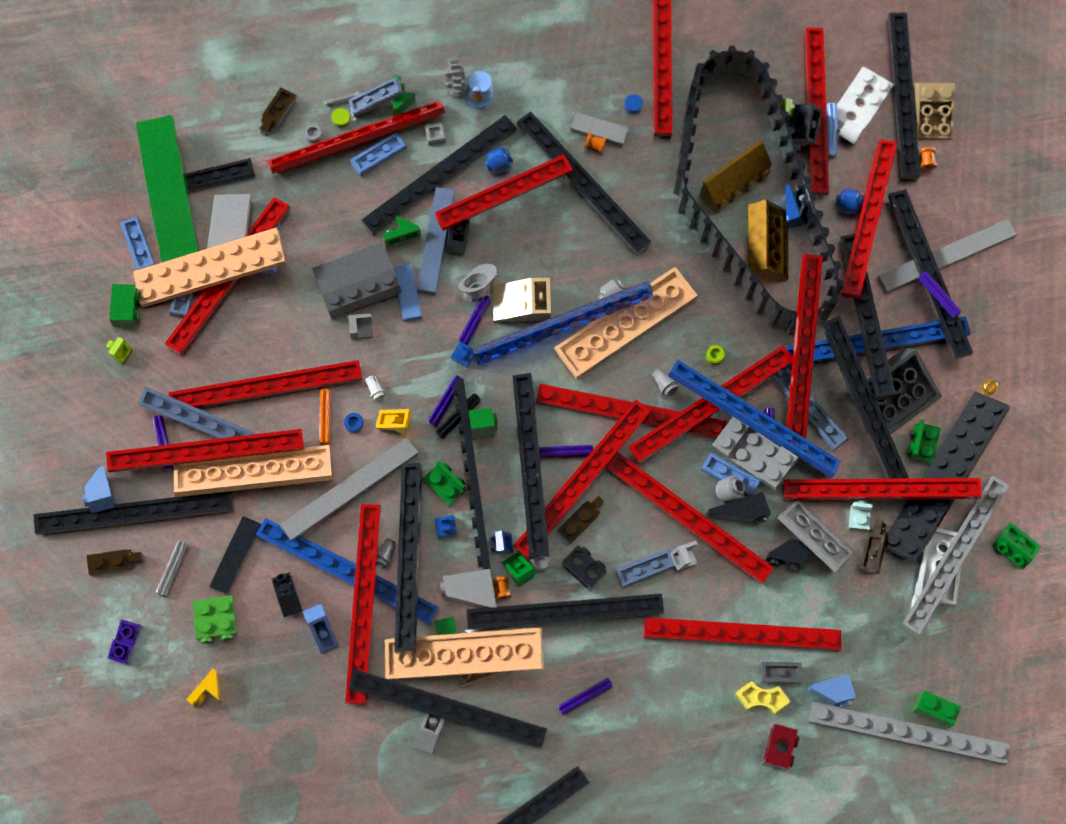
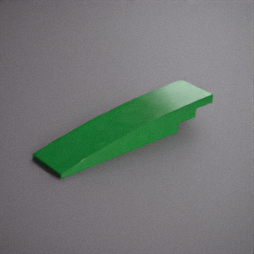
(167, 187)

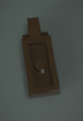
(277, 110)
(580, 520)
(874, 549)
(112, 561)

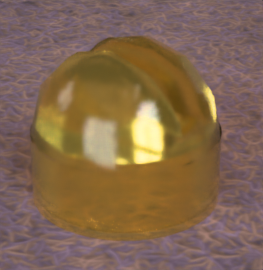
(993, 390)

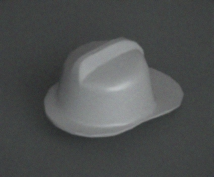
(477, 282)

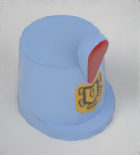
(479, 90)

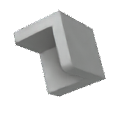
(360, 326)
(683, 556)

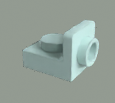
(860, 515)

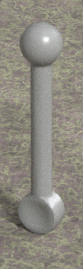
(329, 102)

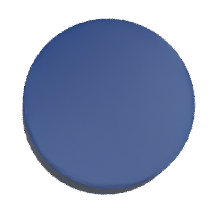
(633, 103)
(353, 423)

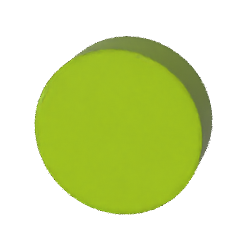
(340, 117)
(715, 355)

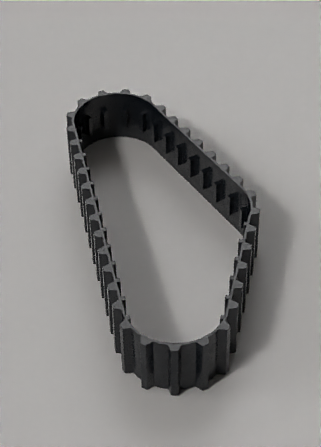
(754, 70)

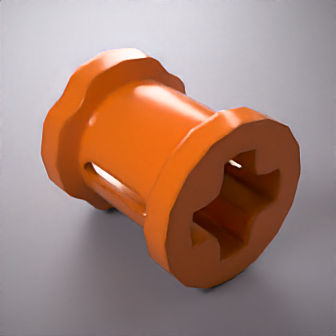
(595, 142)
(928, 158)
(501, 588)

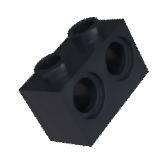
(580, 571)

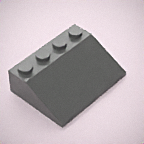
(357, 280)
(912, 388)

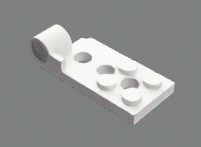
(881, 87)
(928, 564)

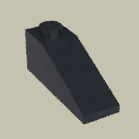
(745, 510)

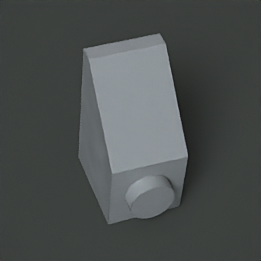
(429, 733)

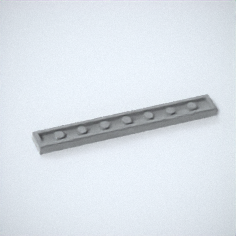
(950, 254)
(348, 489)

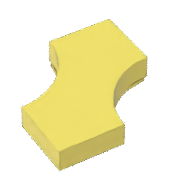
(754, 696)

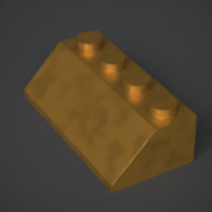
(736, 177)
(768, 241)

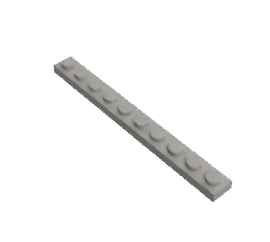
(954, 556)
(909, 733)

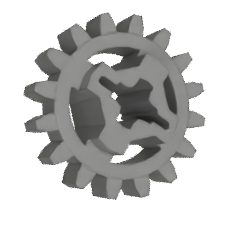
(454, 77)

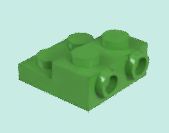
(215, 619)

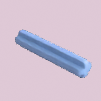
(832, 129)

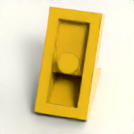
(393, 420)
(210, 685)

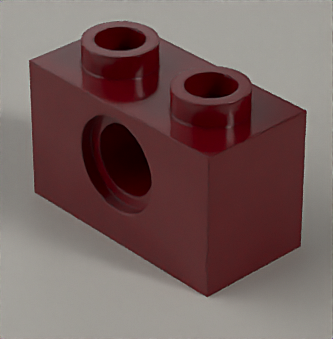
(772, 756)

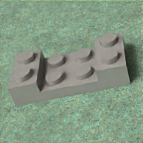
(754, 453)

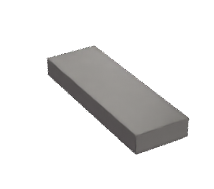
(584, 124)

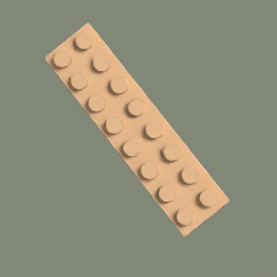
(209, 267)
(615, 331)
(253, 471)
(467, 654)

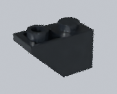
(791, 554)
(286, 594)

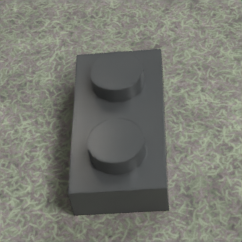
(781, 672)

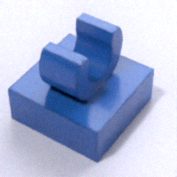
(463, 354)
(445, 526)
(503, 542)

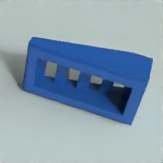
(793, 213)

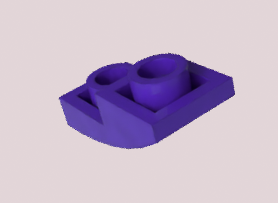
(124, 641)

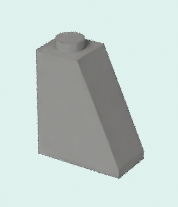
(470, 588)

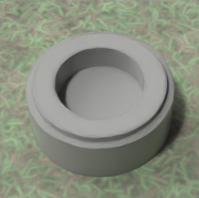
(313, 133)
(540, 564)

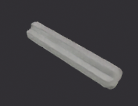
(171, 568)

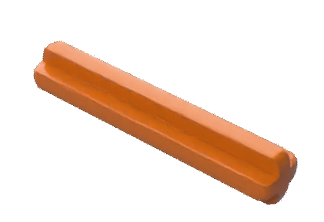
(325, 409)

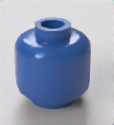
(499, 160)
(849, 201)

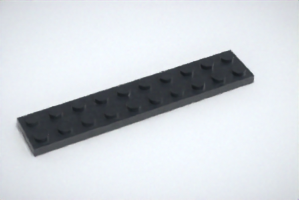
(953, 460)

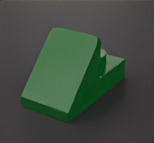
(404, 101)
(405, 232)
(519, 569)

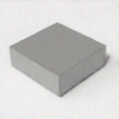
(435, 133)

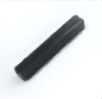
(453, 420)

